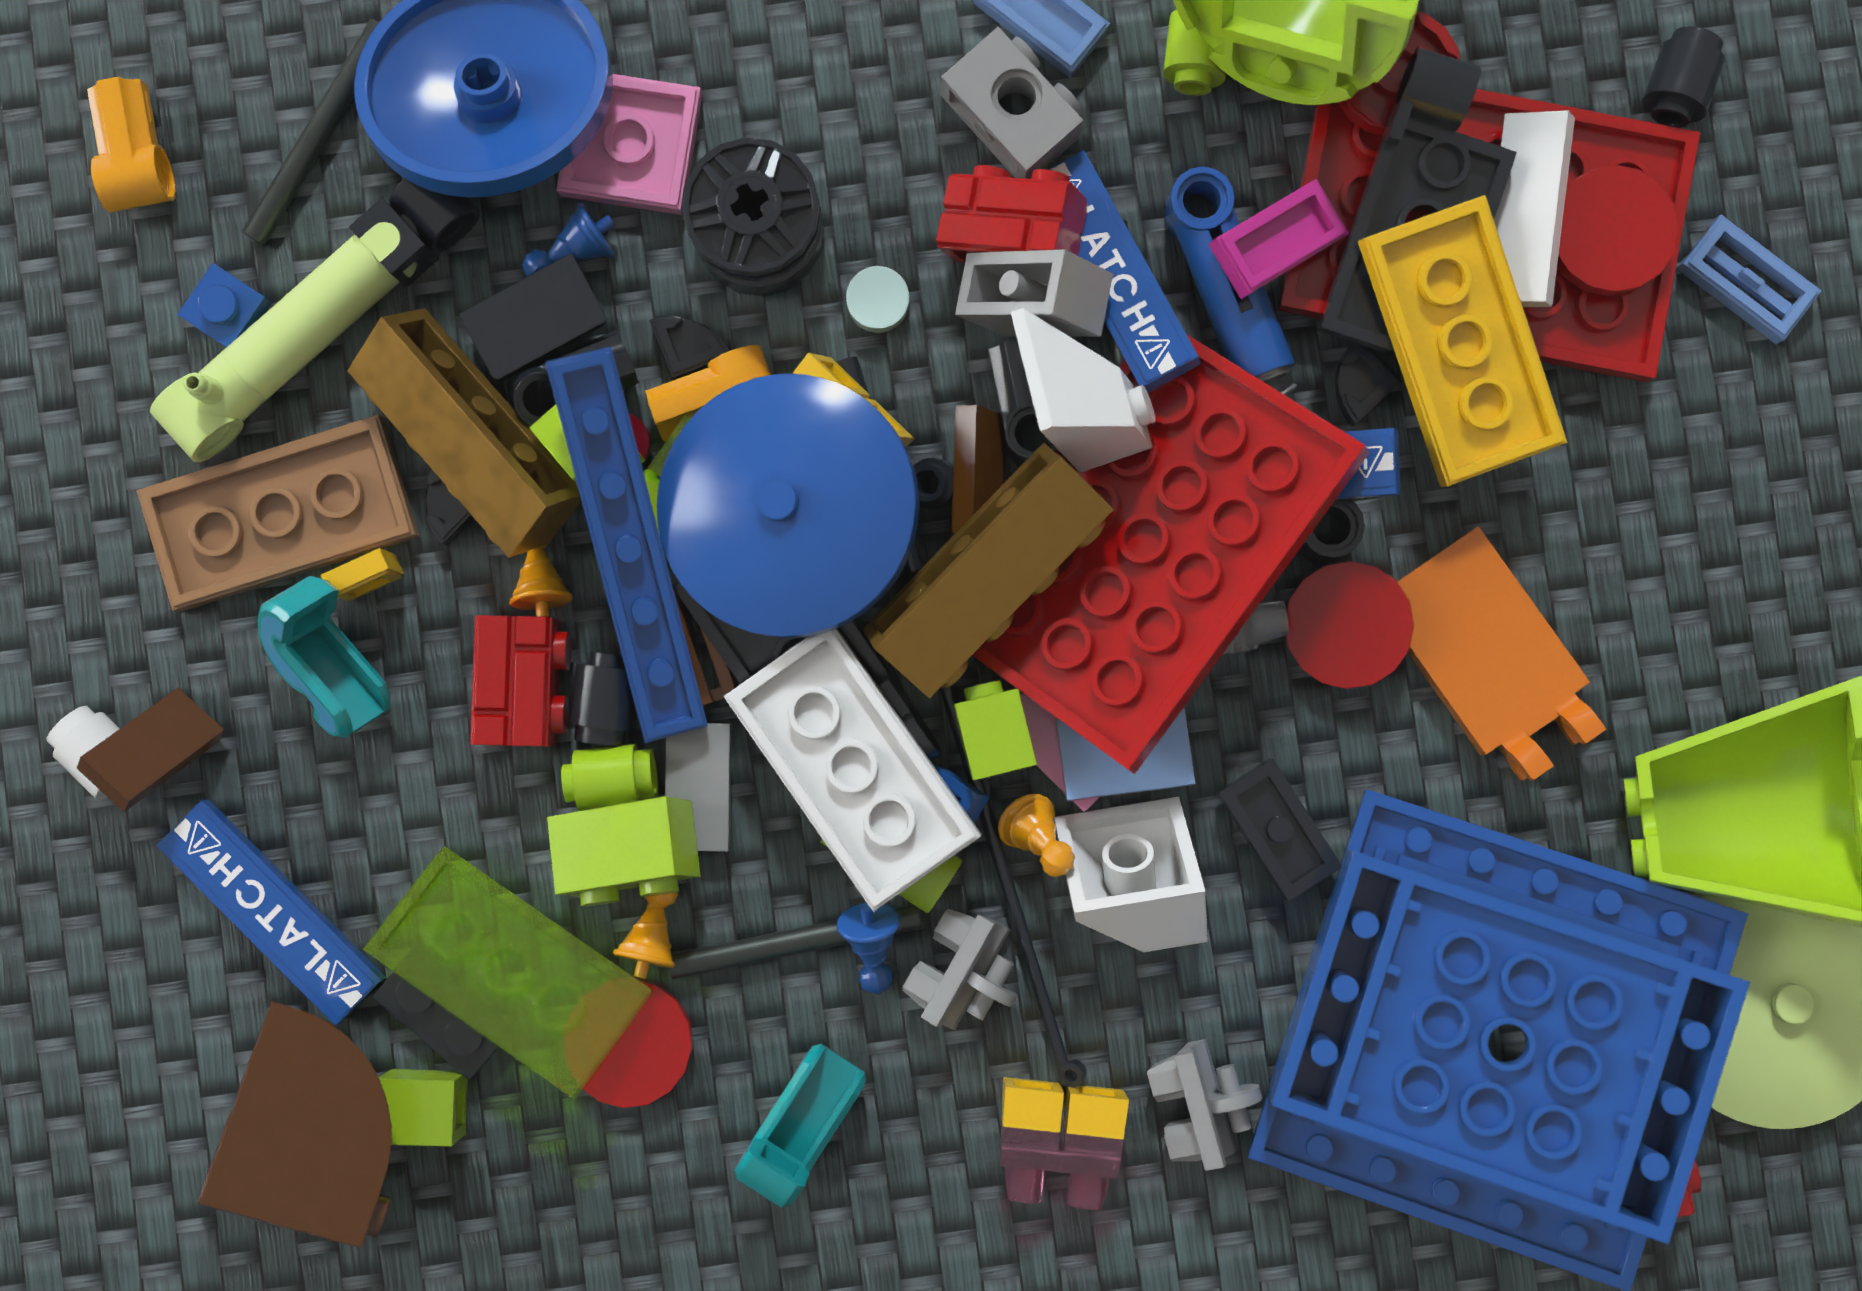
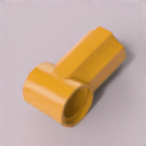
(130, 163)
(690, 393)

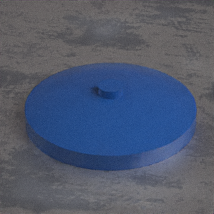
(483, 91)
(788, 506)

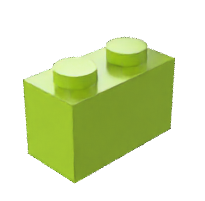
(623, 848)

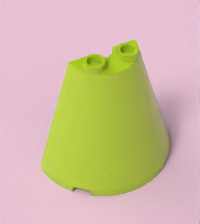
(1303, 47)
(1760, 808)

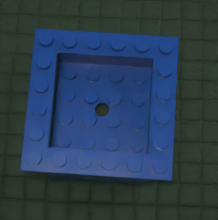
(1467, 930)

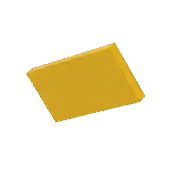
(1462, 341)

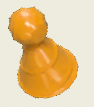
(539, 585)
(1031, 827)
(649, 937)

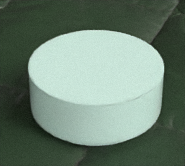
(877, 299)

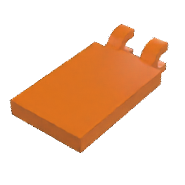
(1494, 655)

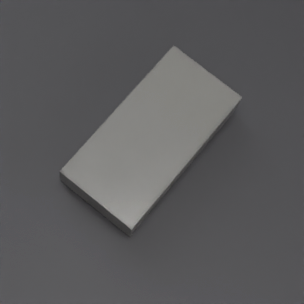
(701, 772)

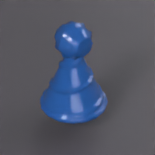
(580, 237)
(870, 938)

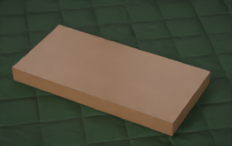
(278, 513)

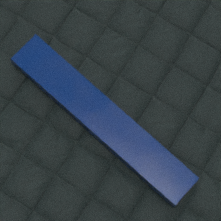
(626, 542)

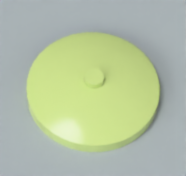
(1800, 1022)

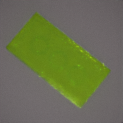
(508, 972)

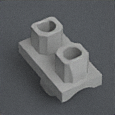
(950, 993)
(1208, 1131)

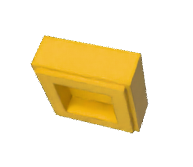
(364, 574)

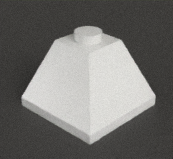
(1081, 397)
(1136, 874)

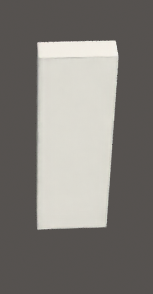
(1534, 200)

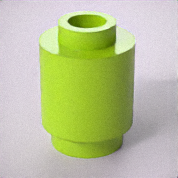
(1188, 61)
(609, 776)

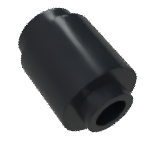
(1684, 77)
(602, 700)

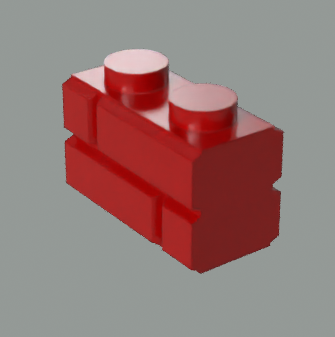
(1009, 213)
(519, 681)

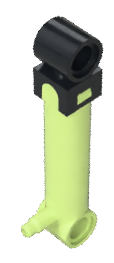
(387, 248)

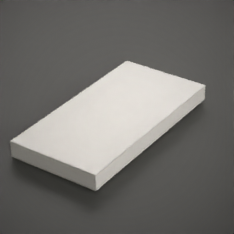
(852, 766)

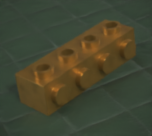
(465, 431)
(988, 571)

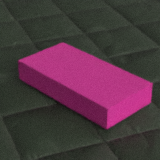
(1278, 238)

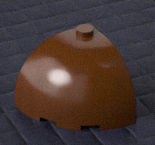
(305, 1134)

